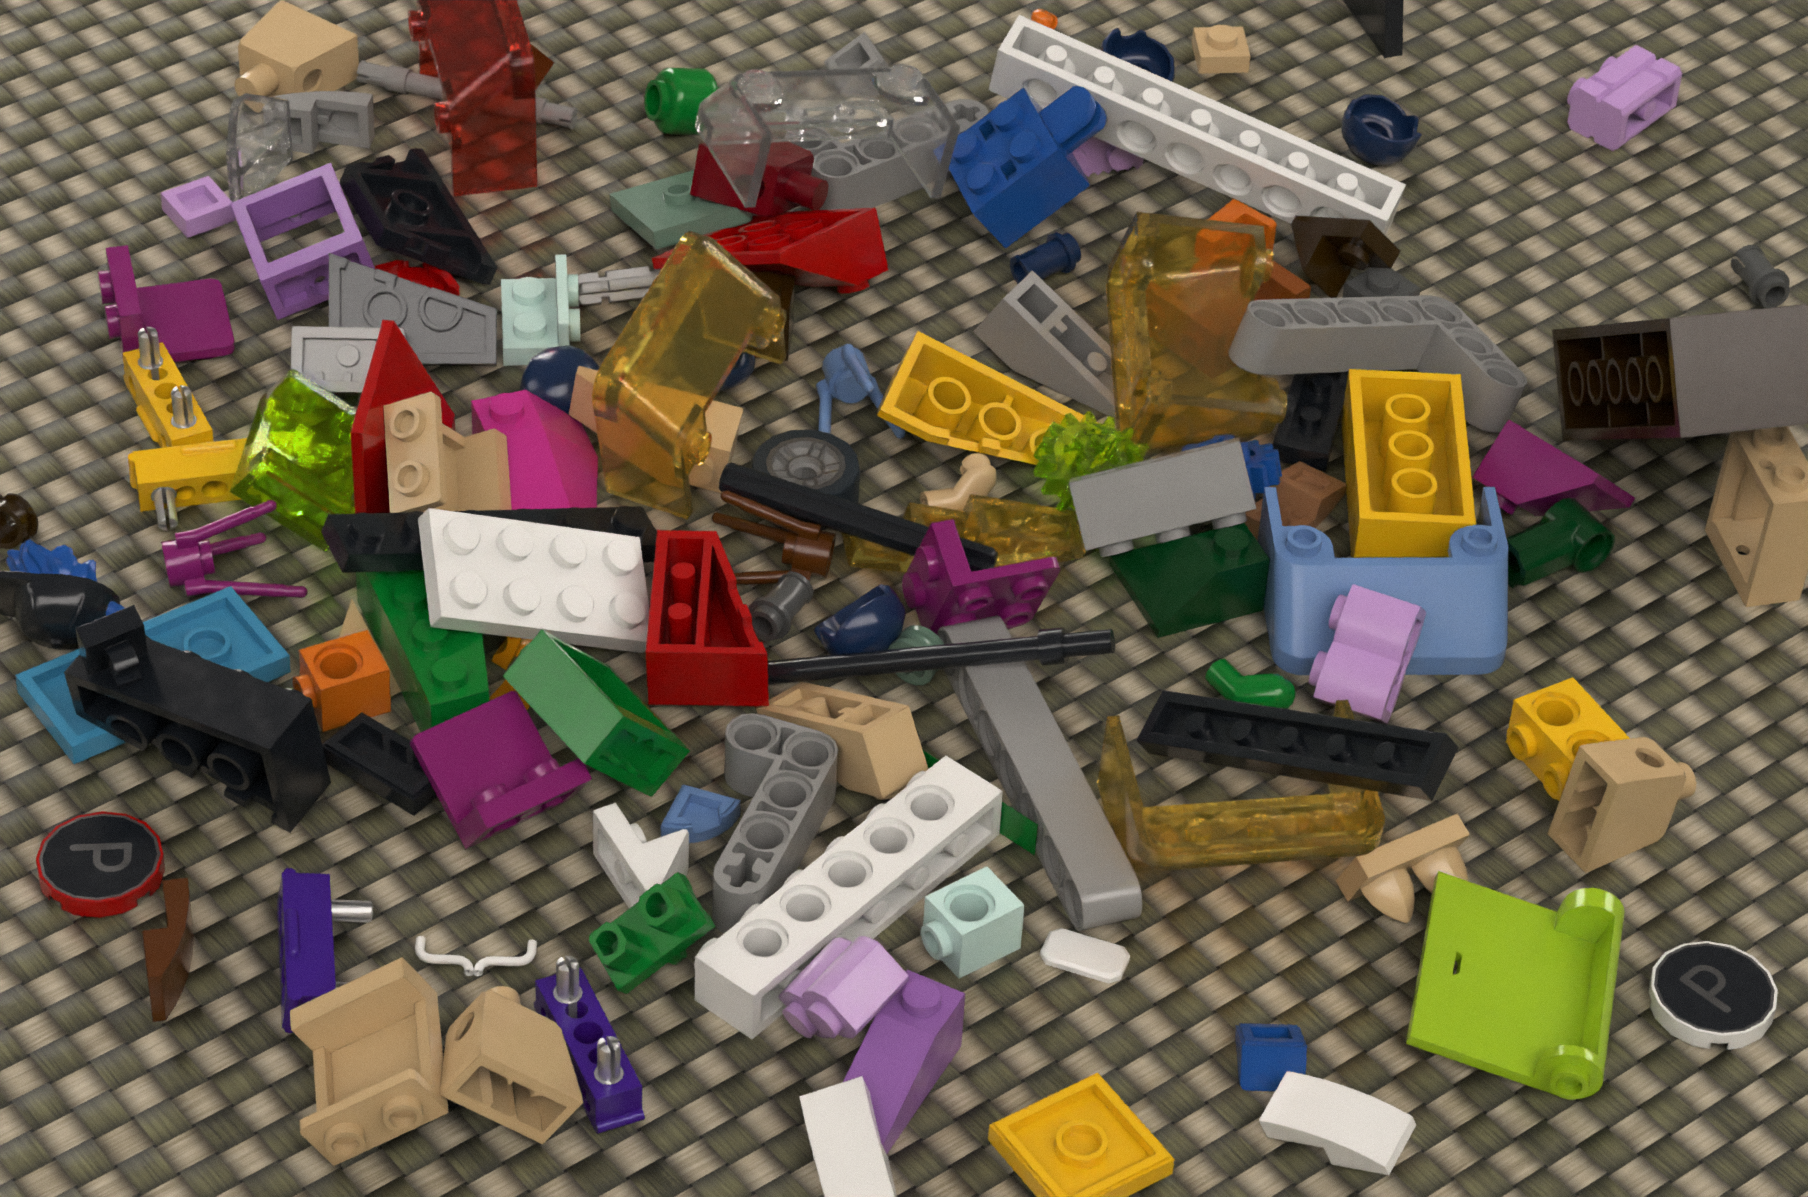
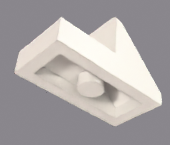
(631, 860)

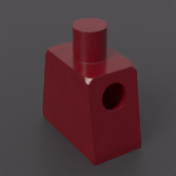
(784, 184)

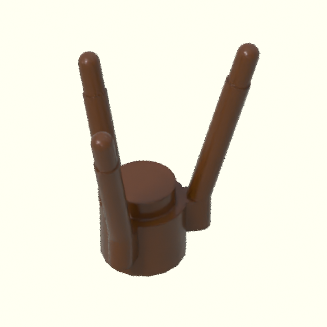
(804, 543)

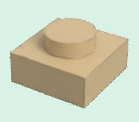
(1220, 49)

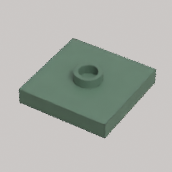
(666, 211)

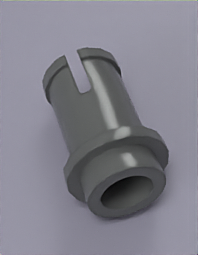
(1766, 284)
(775, 611)

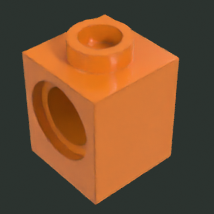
(344, 679)

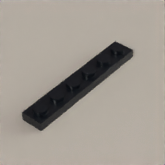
(393, 539)
(1299, 744)

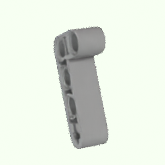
(872, 169)
(792, 789)

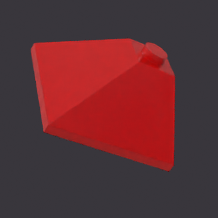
(815, 246)
(391, 377)

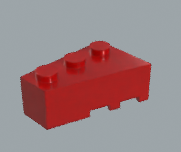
(699, 629)

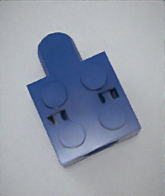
(1020, 160)

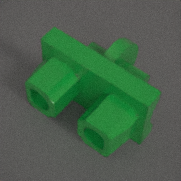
(651, 933)

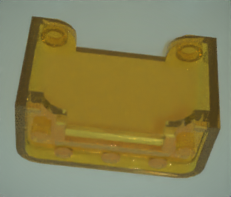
(1171, 319)

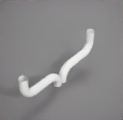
(481, 964)

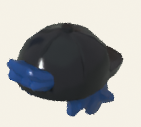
(53, 594)

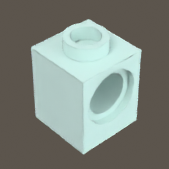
(972, 922)

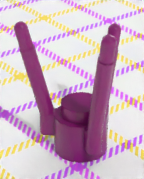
(192, 555)

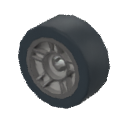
(811, 460)

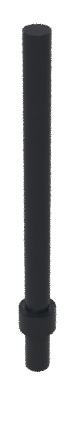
(1050, 647)

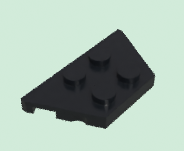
(416, 215)

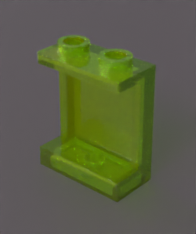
(299, 456)

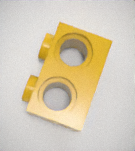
(1552, 725)

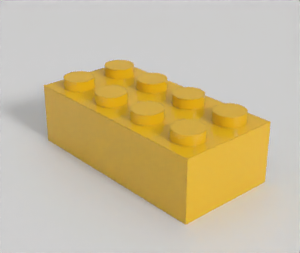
(1405, 463)

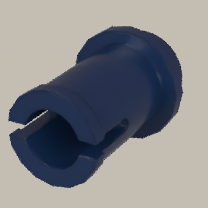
(1057, 254)

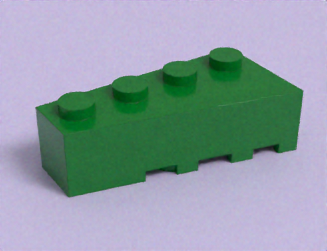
(434, 667)

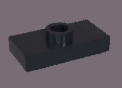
(380, 762)

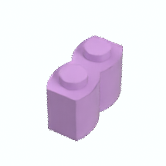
(1367, 653)
(842, 988)

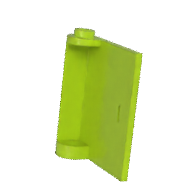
(1526, 988)

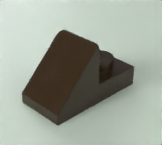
(1334, 246)

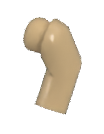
(977, 479)

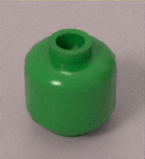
(675, 98)

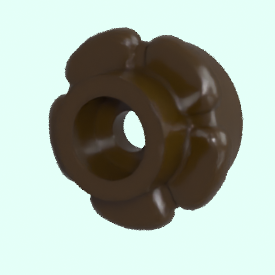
(24, 523)

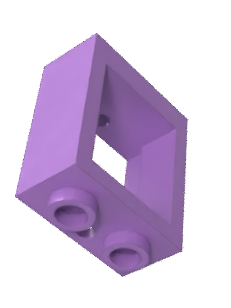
(265, 214)

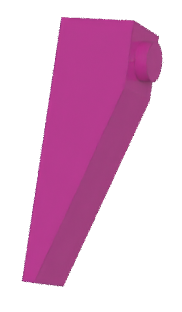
(546, 448)

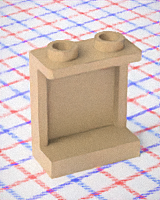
(437, 465)
(372, 1060)

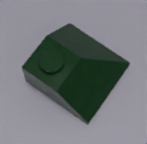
(1195, 579)

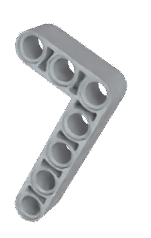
(1381, 335)

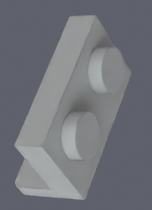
(334, 356)

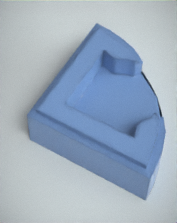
(701, 813)

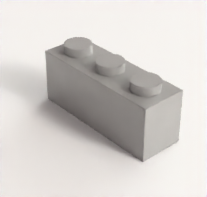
(1163, 497)

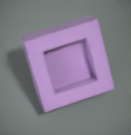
(197, 206)

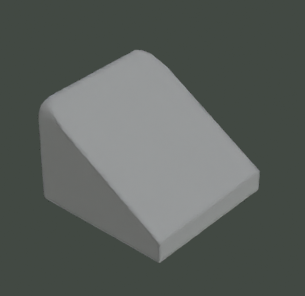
(857, 54)

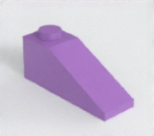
(908, 1051)

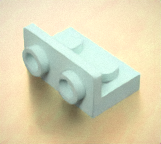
(539, 314)

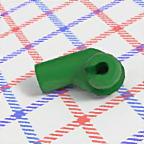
(1254, 689)

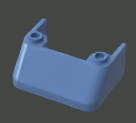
(1460, 593)

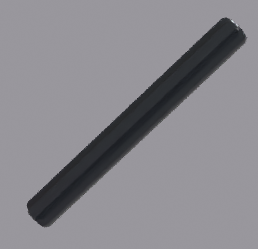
(840, 514)

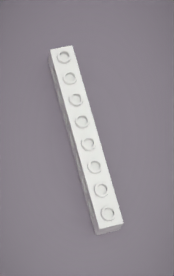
(1194, 132)

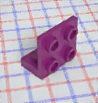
(494, 769)

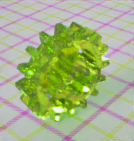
(1082, 449)

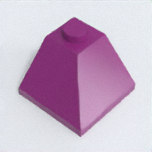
(1538, 475)

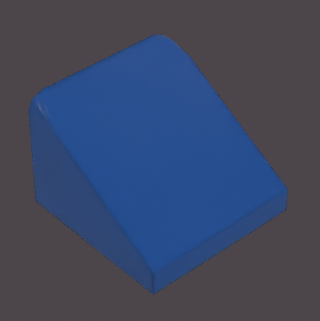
(1268, 1053)

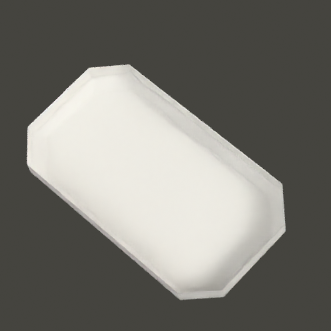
(1085, 955)

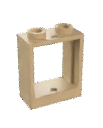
(1764, 513)

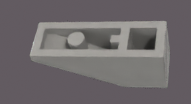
(1050, 344)

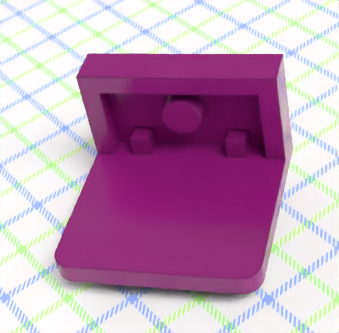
(187, 314)
(948, 592)

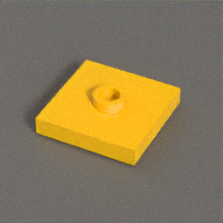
(1081, 1144)

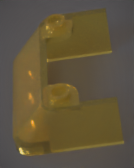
(671, 367)
(1236, 831)

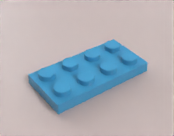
(213, 627)

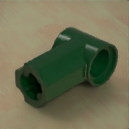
(1562, 539)

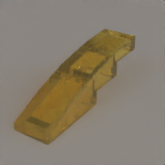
(1012, 528)

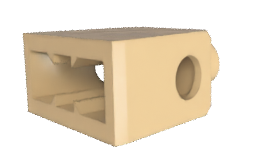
(295, 54)
(1618, 800)
(510, 1066)

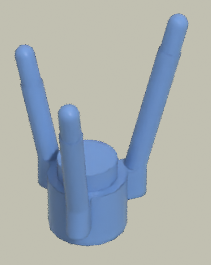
(849, 381)

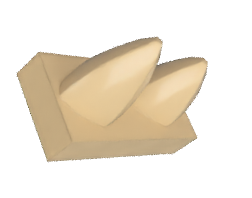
(1386, 871)

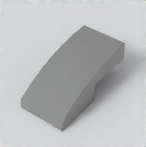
(330, 118)

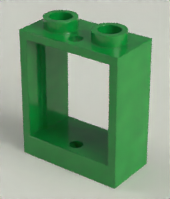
(596, 713)

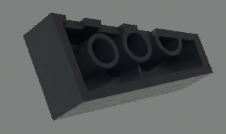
(213, 721)

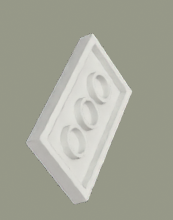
(534, 577)

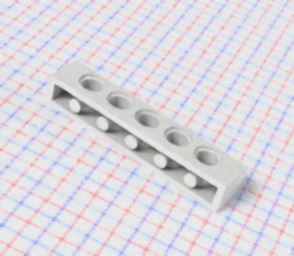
(848, 891)

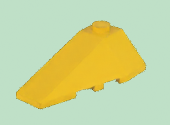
(967, 404)

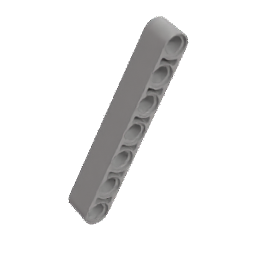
(1045, 783)

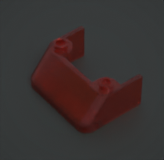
(486, 90)

